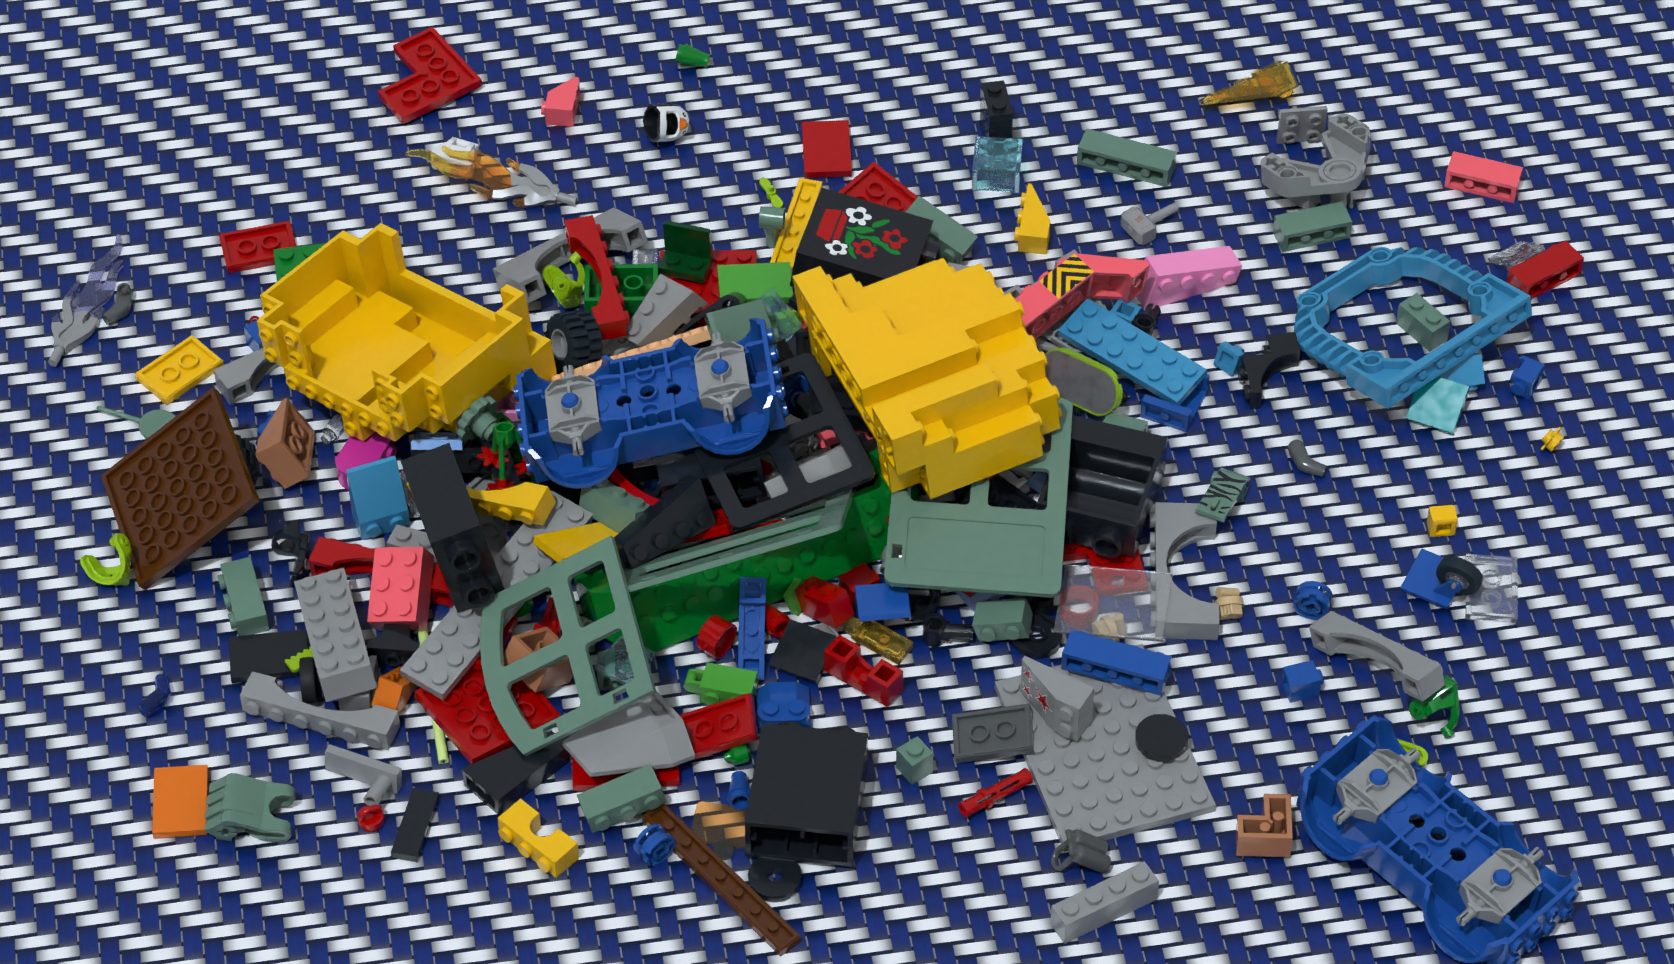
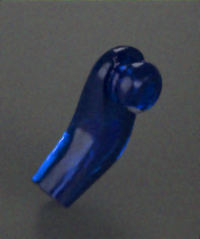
(157, 698)

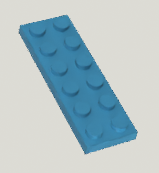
(1132, 352)

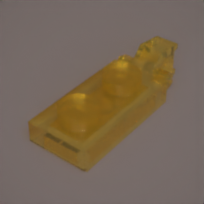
(879, 639)

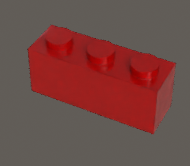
(1546, 269)

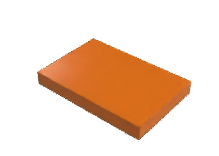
(179, 801)

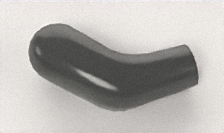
(122, 305)
(1303, 461)

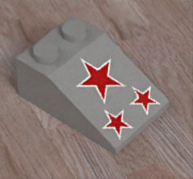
(1058, 698)

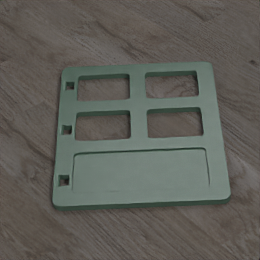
(985, 545)

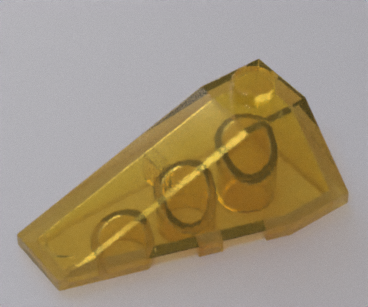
(1265, 82)

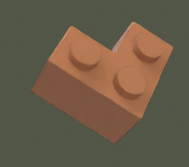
(1266, 833)

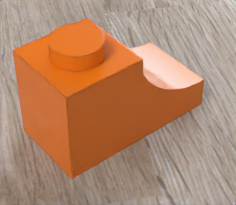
(393, 691)

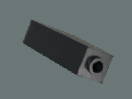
(512, 775)

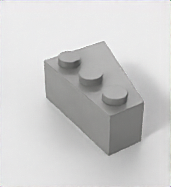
(662, 312)

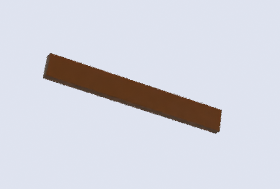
(725, 882)

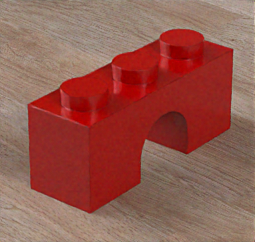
(846, 663)

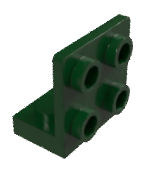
(686, 252)

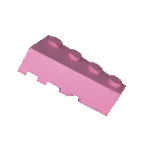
(1188, 274)

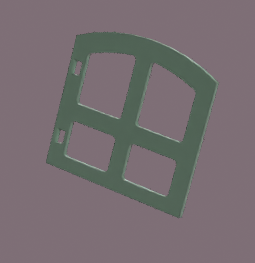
(572, 644)

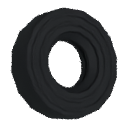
(308, 680)

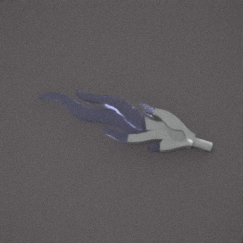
(79, 308)

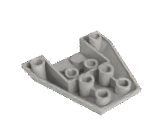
(632, 739)

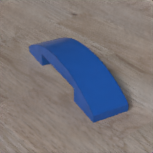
(752, 624)

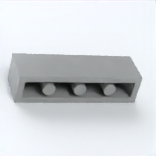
(1104, 902)

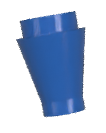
(739, 791)

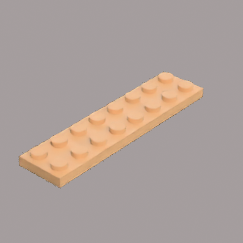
(691, 337)

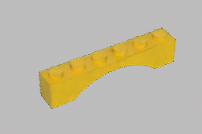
(523, 502)

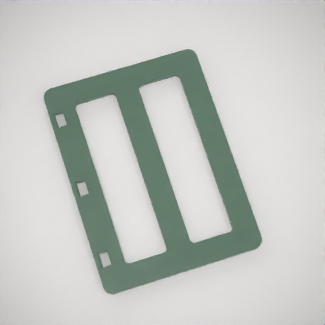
(830, 520)

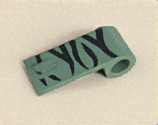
(1222, 494)

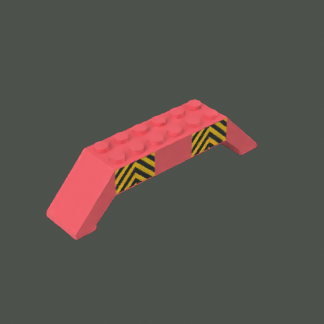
(1075, 281)

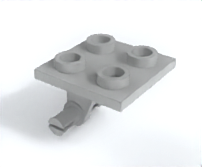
(1301, 124)

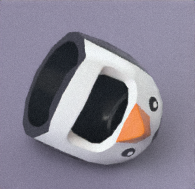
(665, 122)

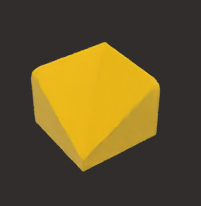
(1442, 520)

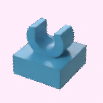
(1229, 358)

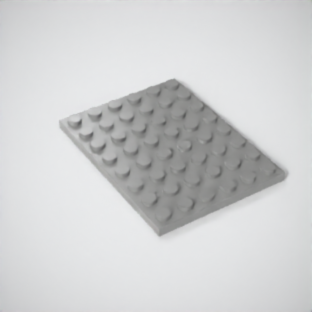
(1103, 777)

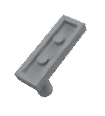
(364, 769)

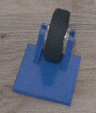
(1440, 578)

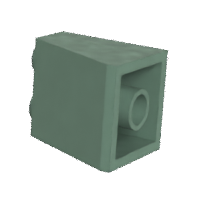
(734, 320)

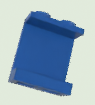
(1171, 414)

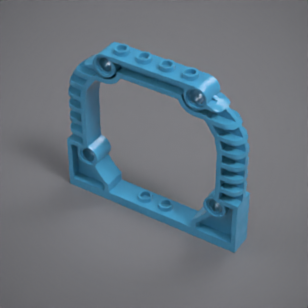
(1394, 379)

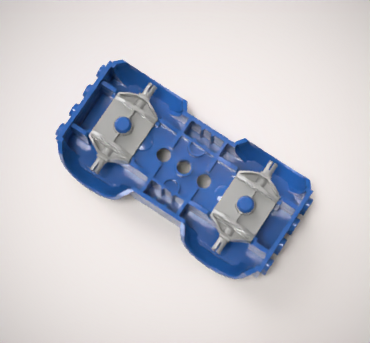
(724, 404)
(1473, 908)

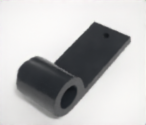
(726, 301)

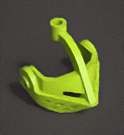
(562, 285)
(119, 574)

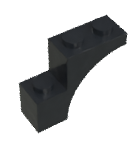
(1278, 353)

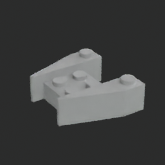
(813, 467)

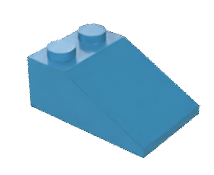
(377, 497)

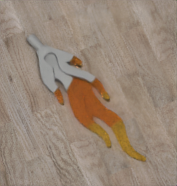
(504, 184)

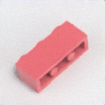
(1483, 177)

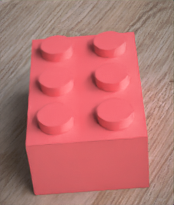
(400, 587)

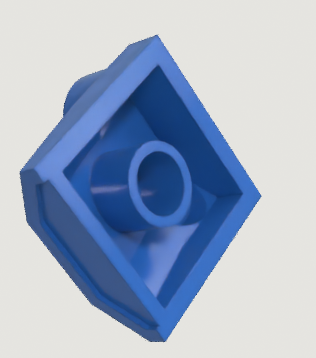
(782, 703)

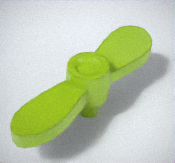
(771, 192)

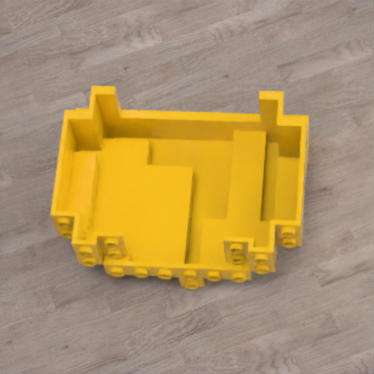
(392, 343)
(934, 371)

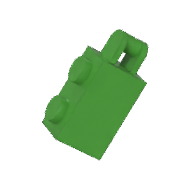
(721, 683)

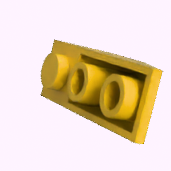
(1035, 224)

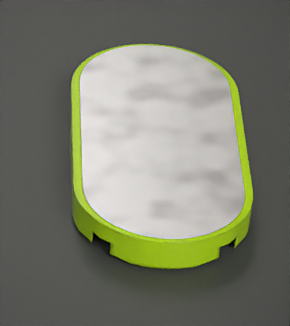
(1083, 381)

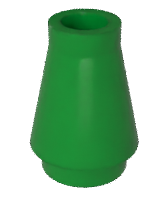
(691, 56)

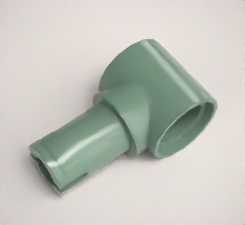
(772, 221)

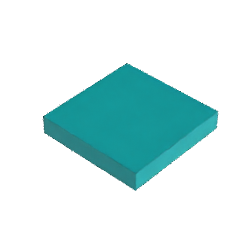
(1438, 404)

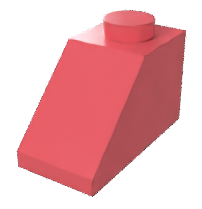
(562, 103)

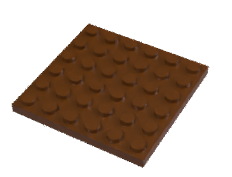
(180, 488)

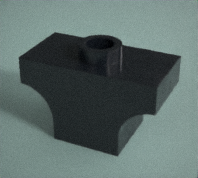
(393, 645)

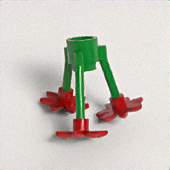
(504, 437)

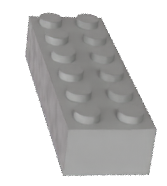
(335, 635)

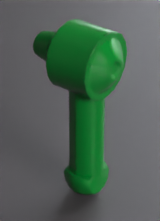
(738, 755)

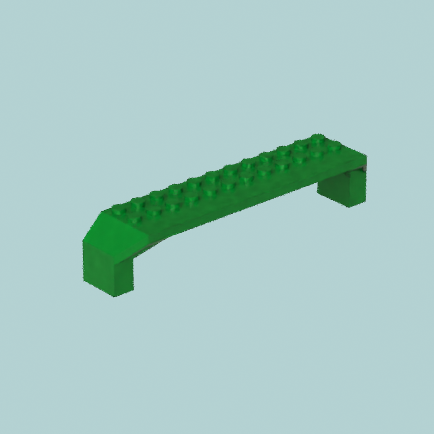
(682, 605)

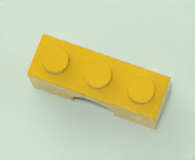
(551, 853)

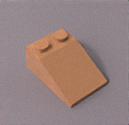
(286, 445)

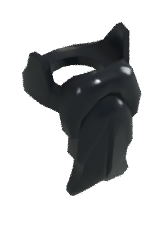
(300, 551)

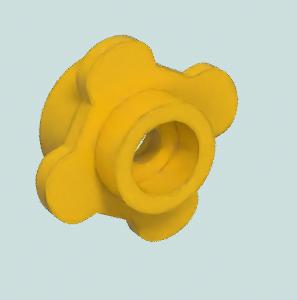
(1552, 439)

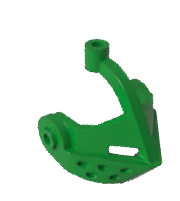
(1444, 698)

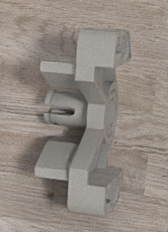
(1303, 183)

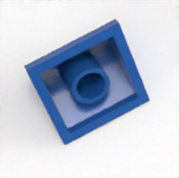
(881, 602)

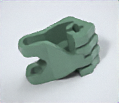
(248, 805)

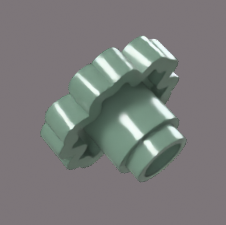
(478, 420)

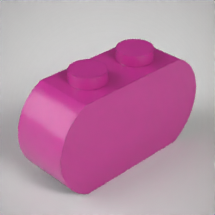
(360, 452)

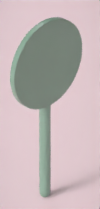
(148, 423)

